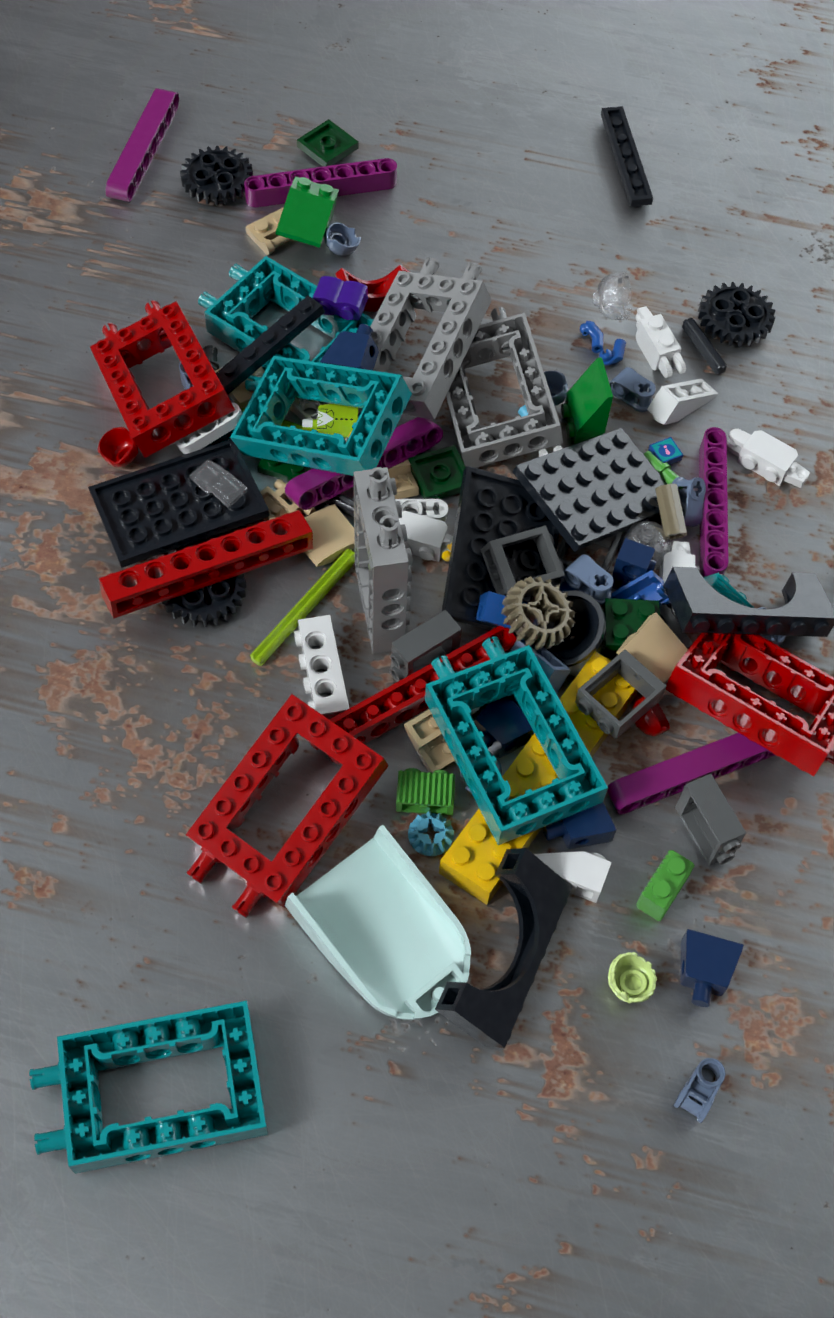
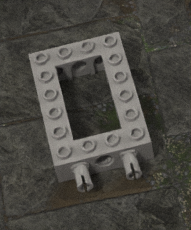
(464, 306)
(517, 436)
(381, 558)

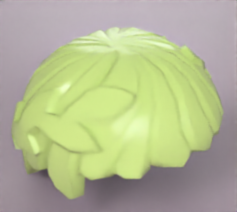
(632, 978)

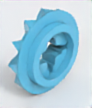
(421, 841)

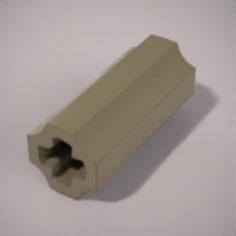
(671, 511)

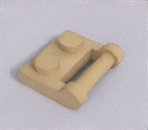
(264, 231)

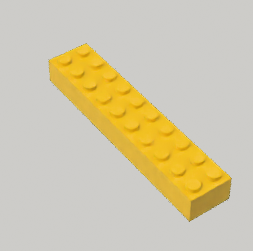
(475, 853)

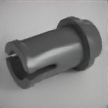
(212, 357)

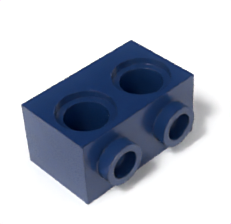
(632, 562)

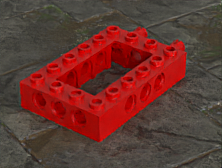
(182, 413)
(751, 714)
(318, 828)

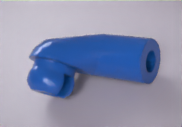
(596, 334)
(615, 356)

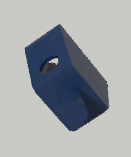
(353, 349)
(503, 727)
(583, 828)
(707, 965)

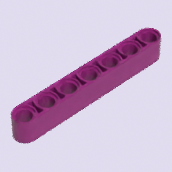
(142, 145)
(347, 178)
(406, 442)
(715, 506)
(673, 774)

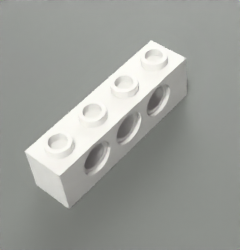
(319, 632)

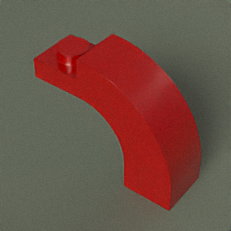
(376, 288)

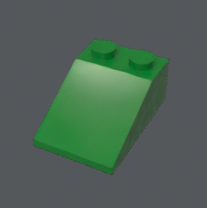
(307, 211)
(588, 404)

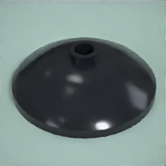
(588, 627)

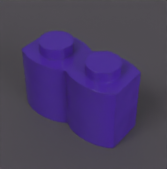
(341, 297)

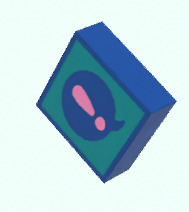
(666, 451)

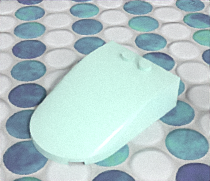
(385, 929)

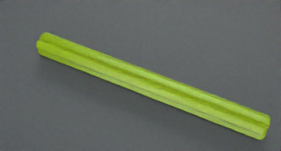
(303, 607)

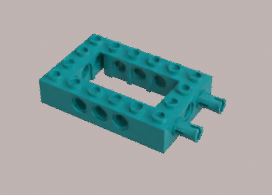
(267, 281)
(378, 393)
(519, 674)
(87, 1052)

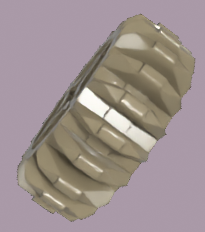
(531, 619)

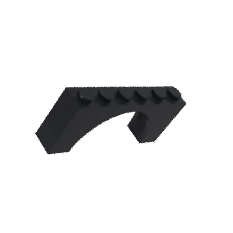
(705, 610)
(539, 901)

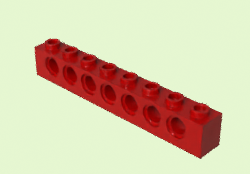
(205, 563)
(407, 697)

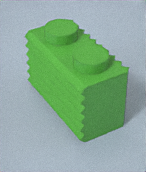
(425, 791)
(665, 885)

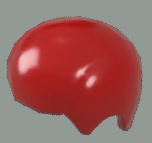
(118, 447)
(652, 722)

